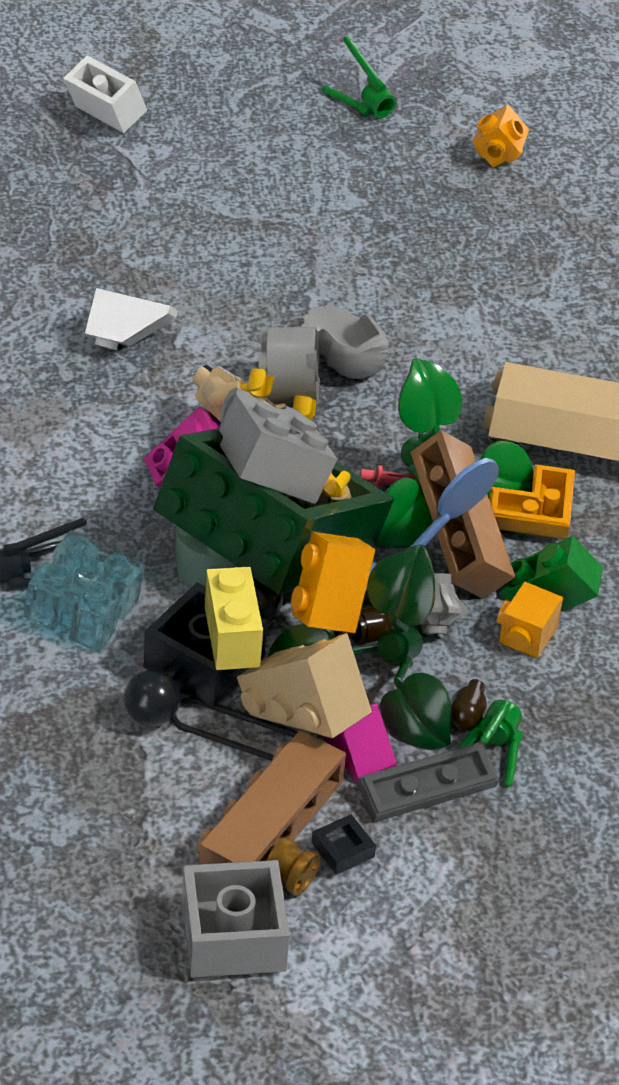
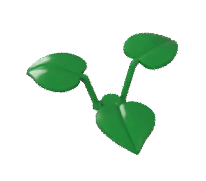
(426, 401)

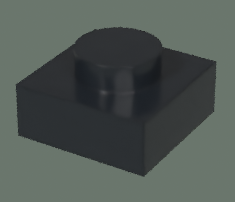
(343, 844)

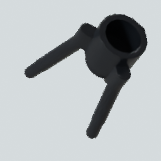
(15, 556)

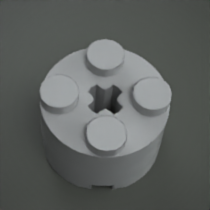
(293, 362)

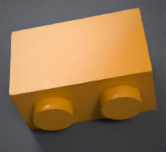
(332, 582)

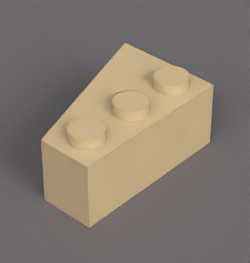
(308, 688)

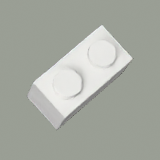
(105, 94)

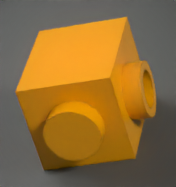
(529, 619)

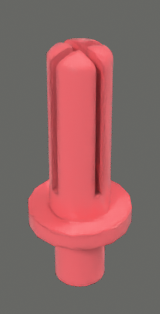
(382, 477)

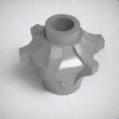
(446, 607)

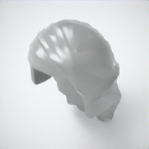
(348, 344)

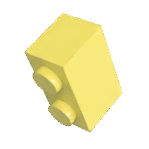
(233, 618)

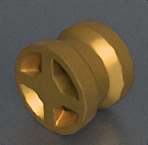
(295, 865)

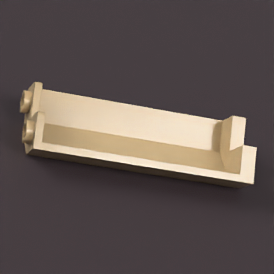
(555, 411)

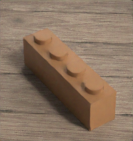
(473, 540)
(276, 802)

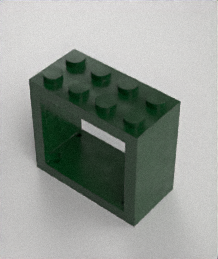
(253, 522)

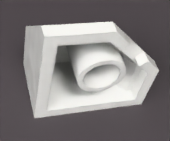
(125, 319)

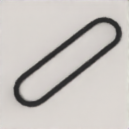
(192, 700)

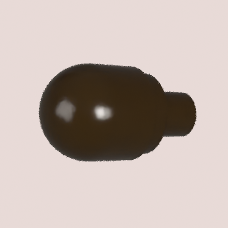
(369, 626)
(468, 706)

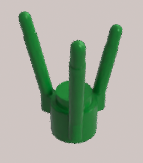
(375, 96)
(497, 728)

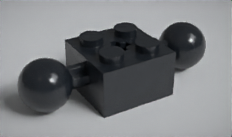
(181, 657)

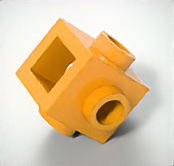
(500, 136)

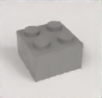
(235, 918)

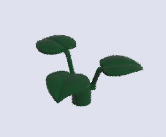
(404, 588)

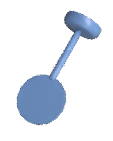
(460, 496)

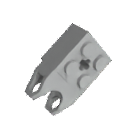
(275, 446)

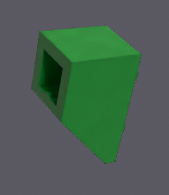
(560, 569)

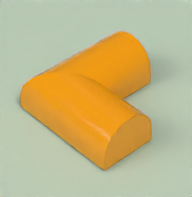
(538, 512)

